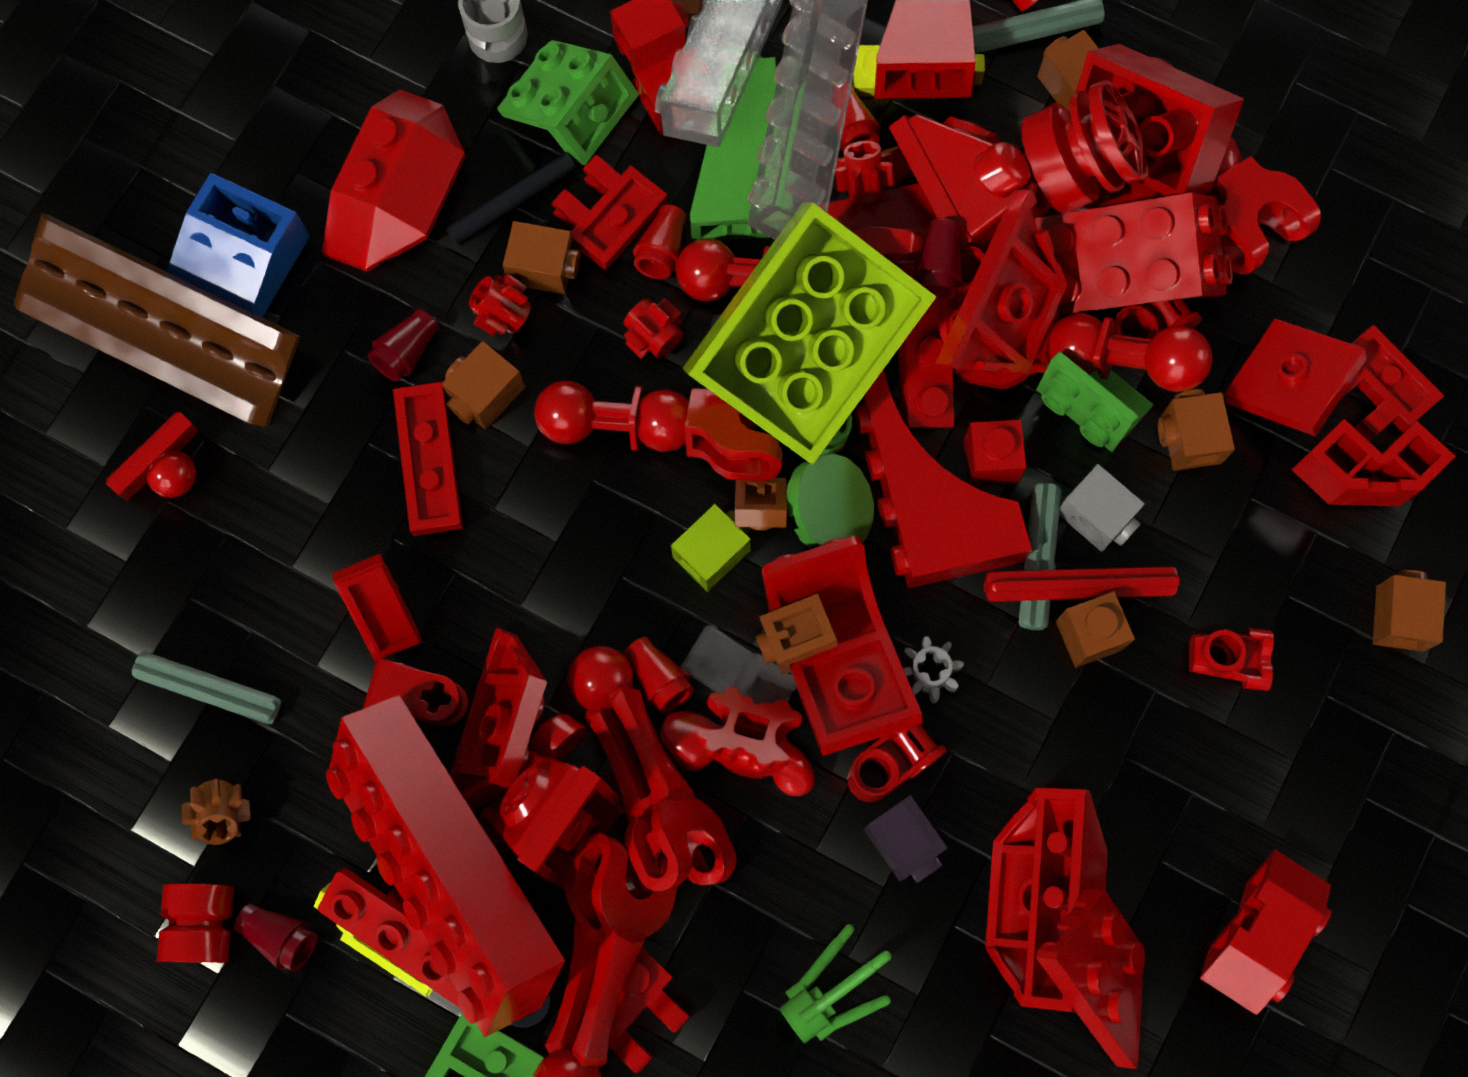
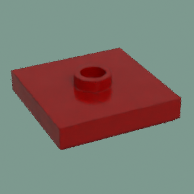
(1295, 377)

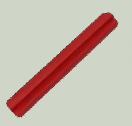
(1080, 583)

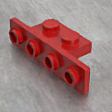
(384, 927)

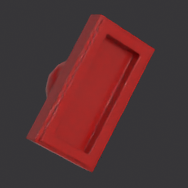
(159, 463)
(377, 607)

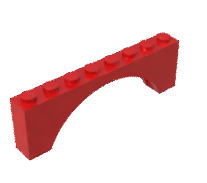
(936, 519)

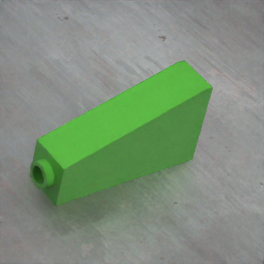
(729, 171)

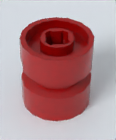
(195, 923)

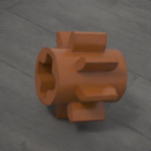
(215, 812)

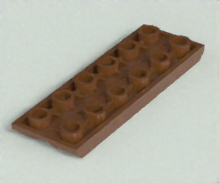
(155, 321)

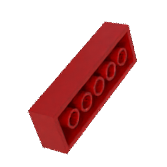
(442, 866)

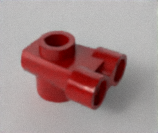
(1244, 656)

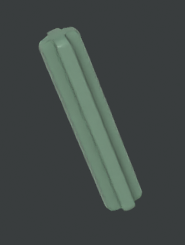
(1037, 24)
(1043, 538)
(206, 687)

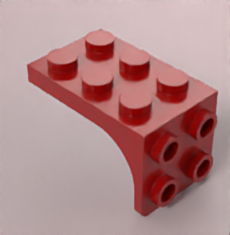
(1140, 252)
(860, 684)

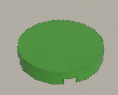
(830, 500)

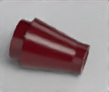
(940, 260)
(402, 346)
(277, 937)

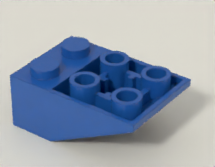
(237, 244)

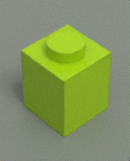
(712, 547)

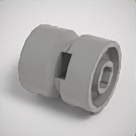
(494, 28)

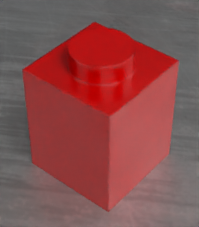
(994, 453)

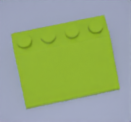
(809, 331)

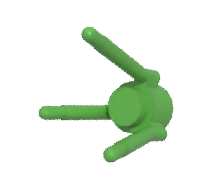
(811, 1010)

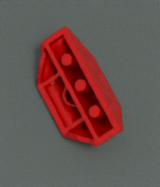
(392, 181)
(1036, 876)

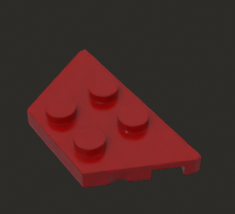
(1008, 298)
(499, 722)
(1100, 973)

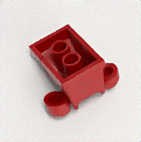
(966, 173)
(551, 804)

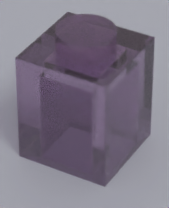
(907, 840)

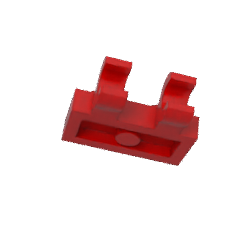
(616, 218)
(1391, 384)
(643, 990)

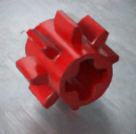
(864, 171)
(499, 304)
(653, 328)

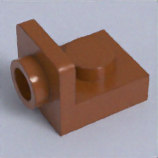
(761, 504)
(795, 633)

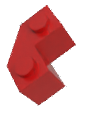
(649, 37)
(1353, 472)
(1269, 934)

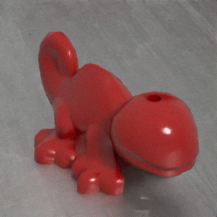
(747, 743)

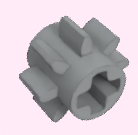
(939, 659)

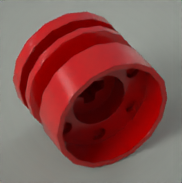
(1084, 147)

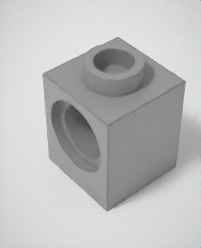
(1102, 509)

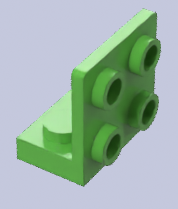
(572, 95)
(1101, 407)

